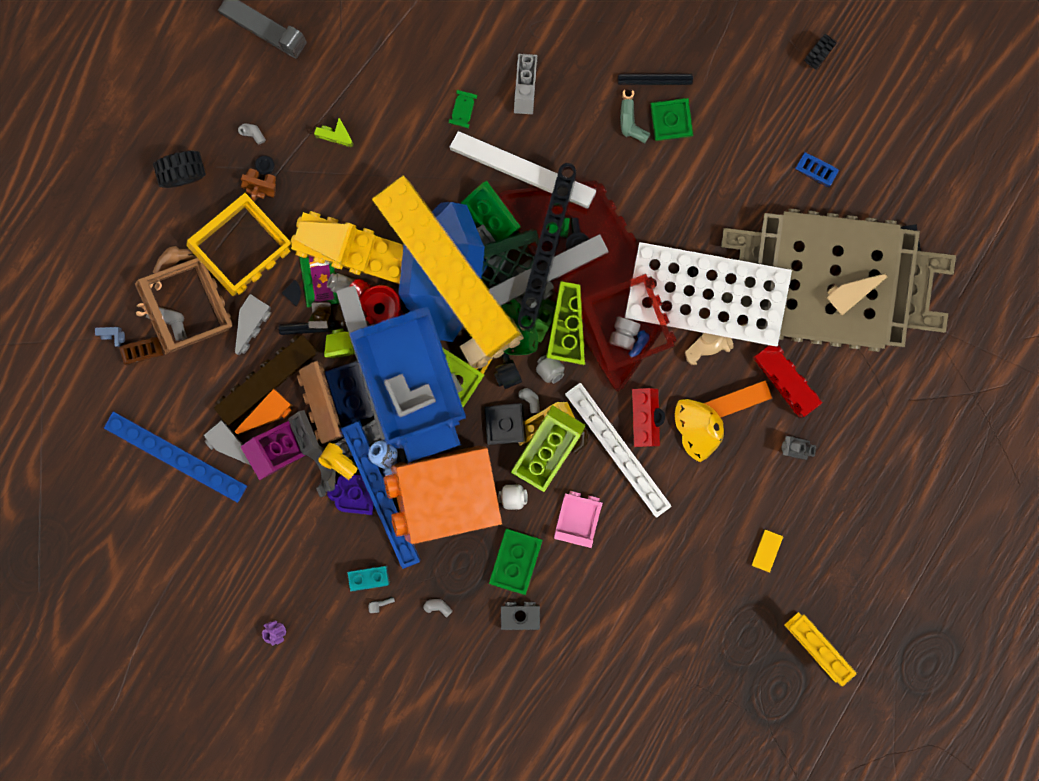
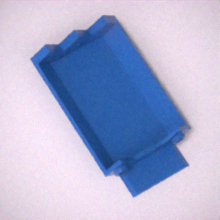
(410, 348)

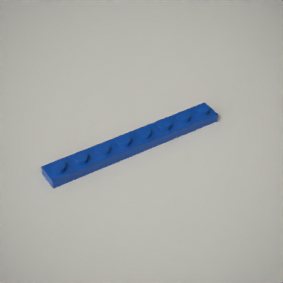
(175, 457)
(374, 482)

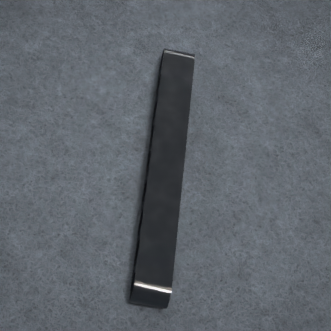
(546, 237)

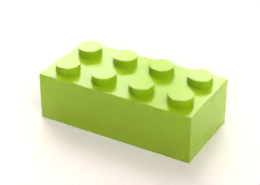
(548, 448)

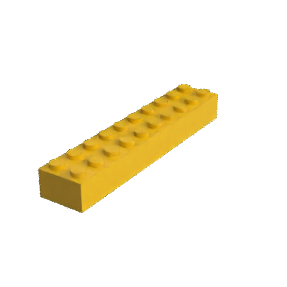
(446, 266)

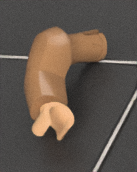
(170, 258)

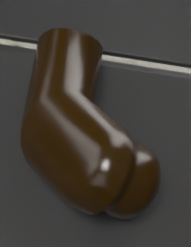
(582, 442)

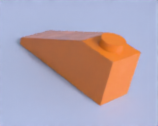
(268, 411)

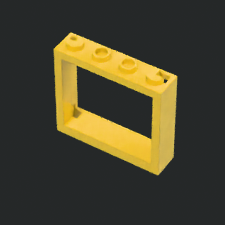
(242, 202)

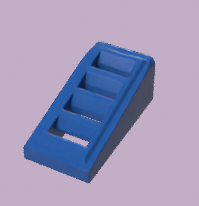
(820, 179)

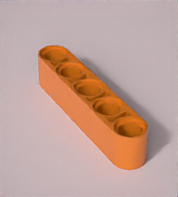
(740, 399)

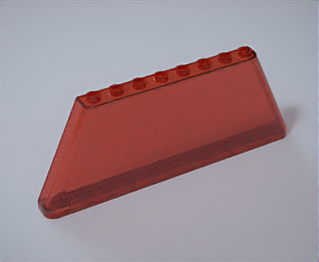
(617, 266)

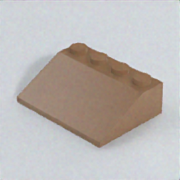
(321, 403)

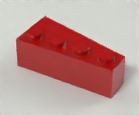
(787, 380)

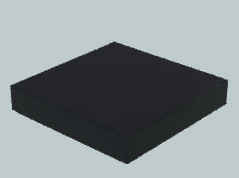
(505, 424)

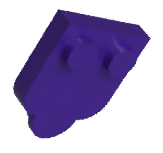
(352, 495)

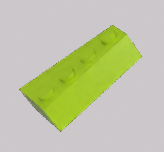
(566, 334)

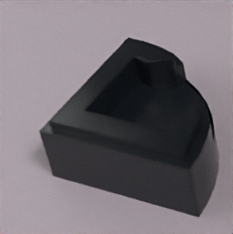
(293, 293)

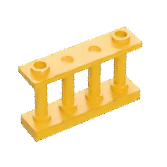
(820, 649)

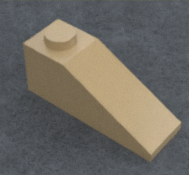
(849, 294)

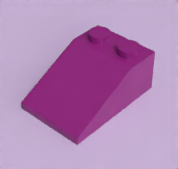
(272, 450)

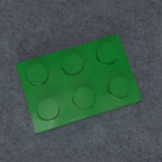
(490, 211)
(515, 561)

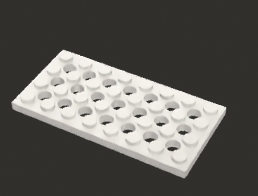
(722, 266)

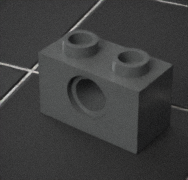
(532, 619)

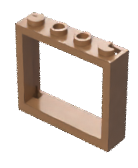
(210, 286)

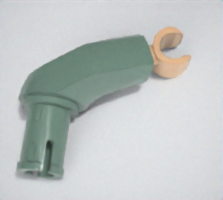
(627, 120)

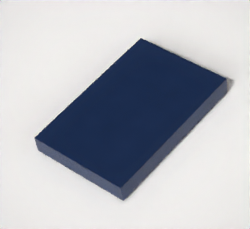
(349, 393)

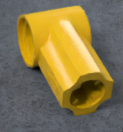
(333, 458)

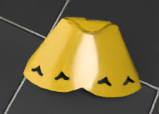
(698, 428)

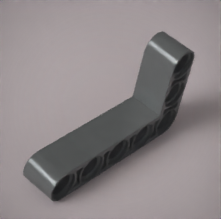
(287, 40)

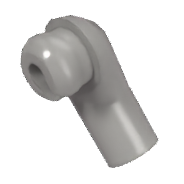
(530, 397)
(437, 604)

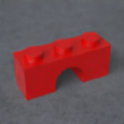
(644, 427)

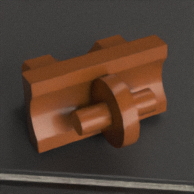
(258, 187)

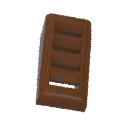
(123, 349)

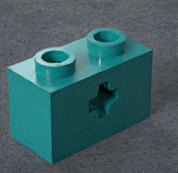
(368, 578)

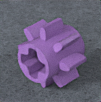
(274, 633)

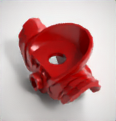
(370, 296)

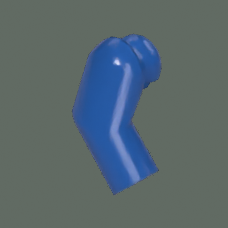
(643, 339)

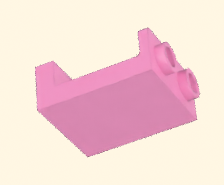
(578, 519)

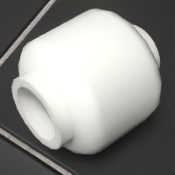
(513, 497)

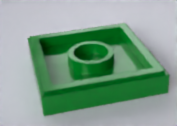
(671, 119)

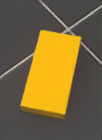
(767, 550)

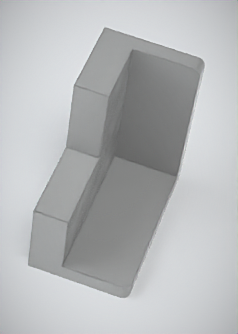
(407, 401)

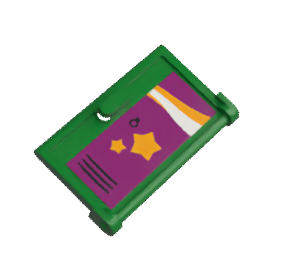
(318, 278)

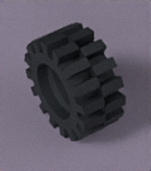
(820, 51)

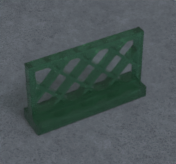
(507, 244)

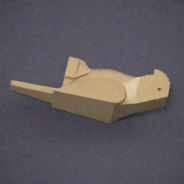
(708, 345)

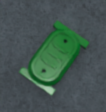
(463, 109)

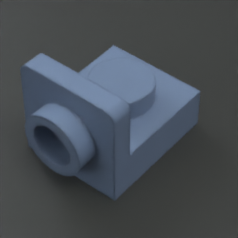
(107, 333)

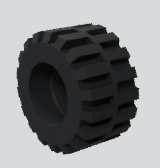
(179, 169)

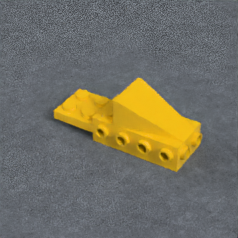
(347, 247)

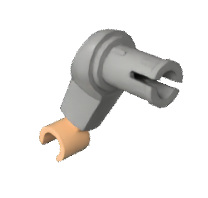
(170, 317)

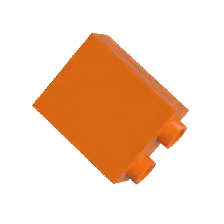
(443, 495)

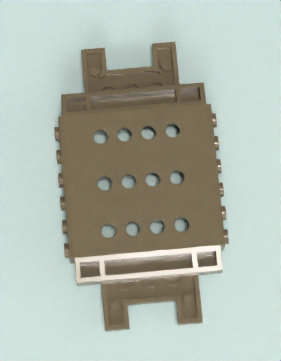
(901, 297)

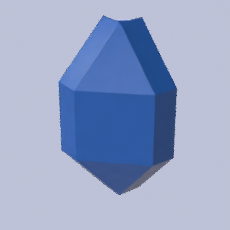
(417, 288)

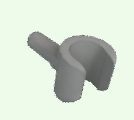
(374, 606)

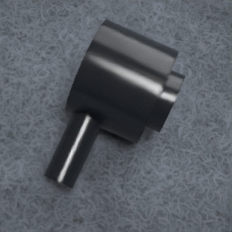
(577, 237)
(507, 373)

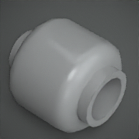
(550, 369)

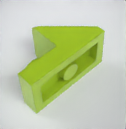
(339, 136)

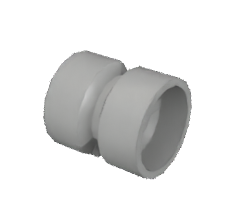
(624, 333)

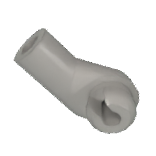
(252, 131)

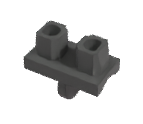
(798, 448)

